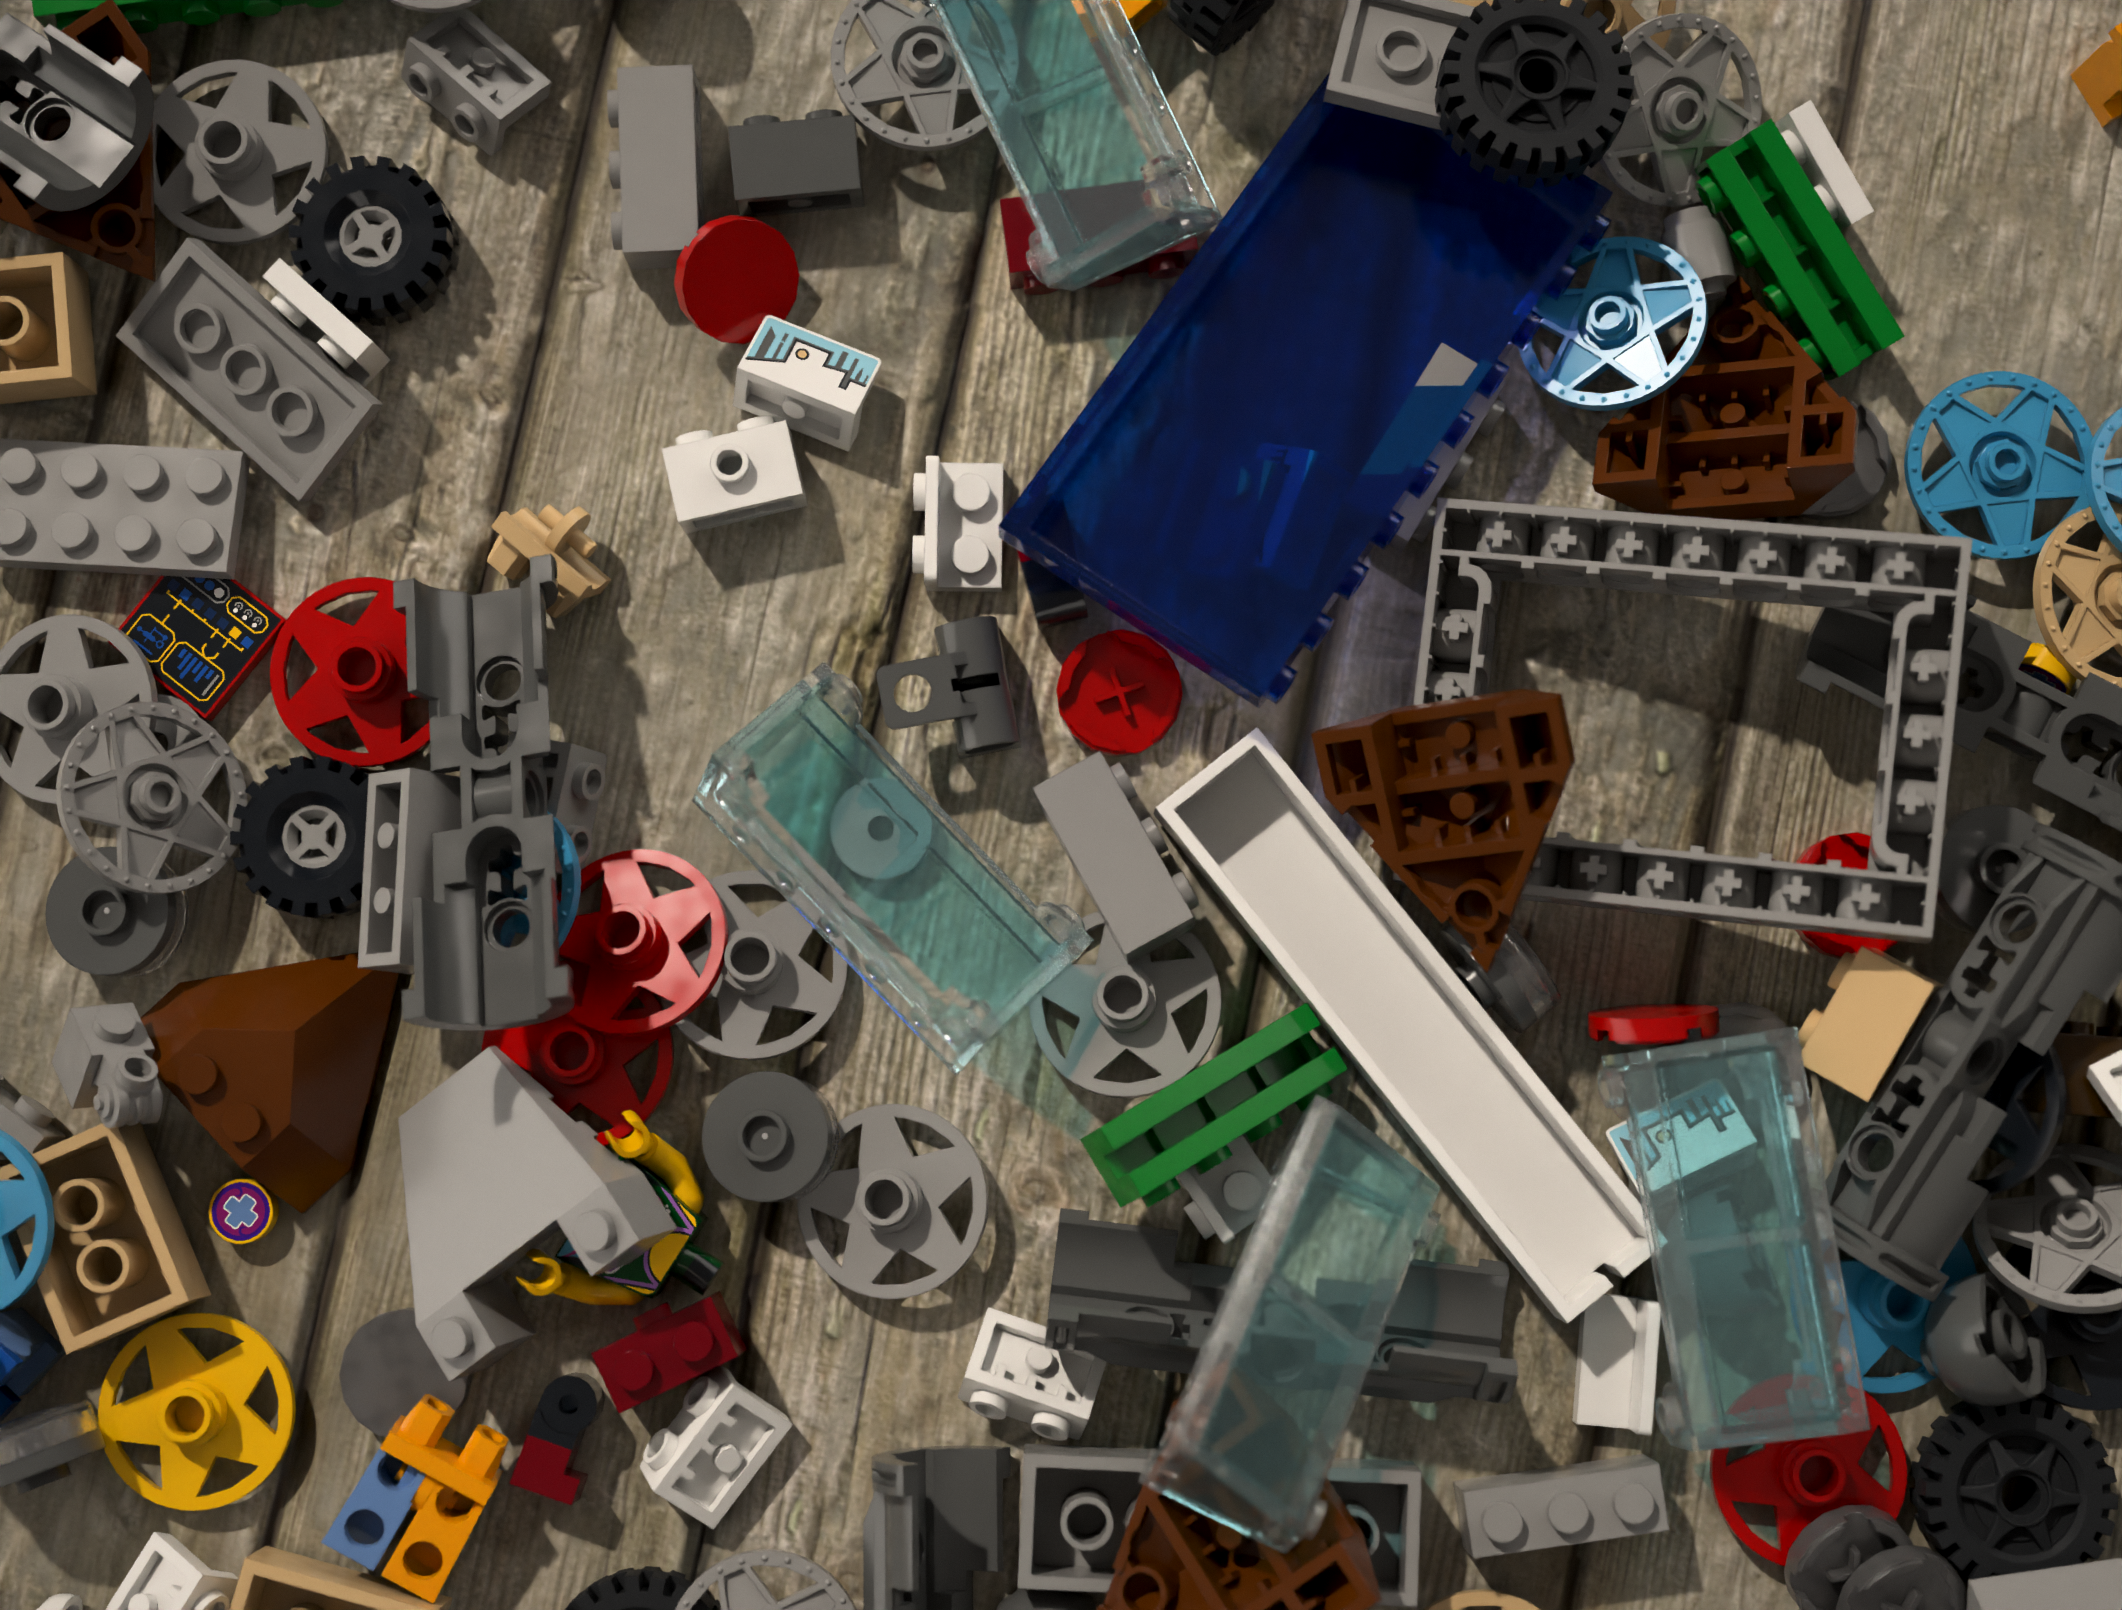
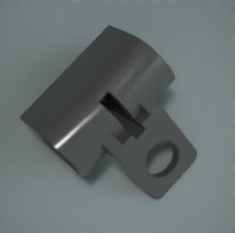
(966, 685)

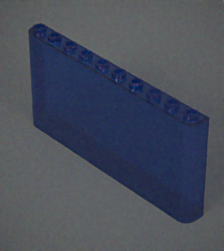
(1275, 395)

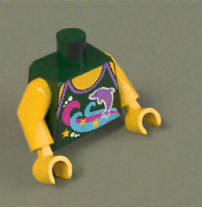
(672, 1256)

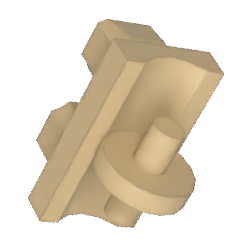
(552, 533)

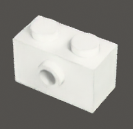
(734, 474)

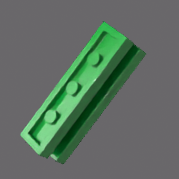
(1796, 251)
(1211, 1107)

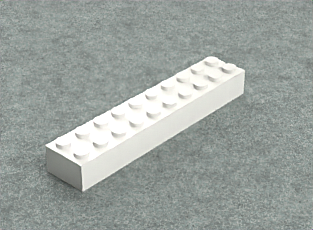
(1408, 1025)

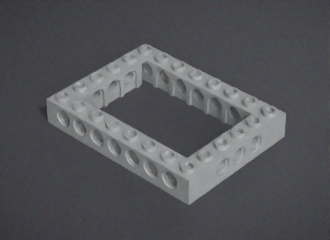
(1856, 569)

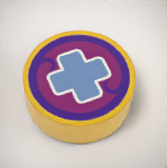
(2044, 666)
(243, 1211)

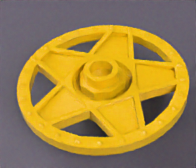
(196, 1411)

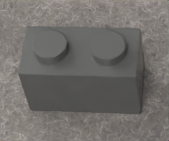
(796, 164)

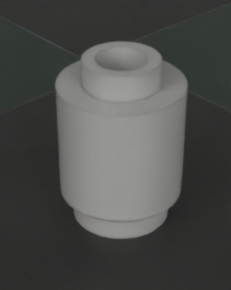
(1704, 245)

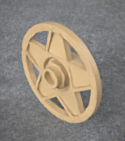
(2095, 588)

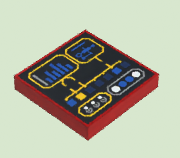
(202, 637)

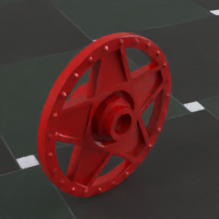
(356, 677)
(639, 943)
(589, 1065)
(1807, 1480)

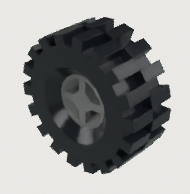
(355, 217)
(290, 818)

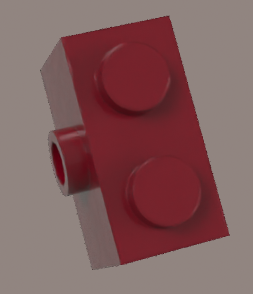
(668, 1350)

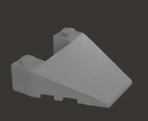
(490, 1179)

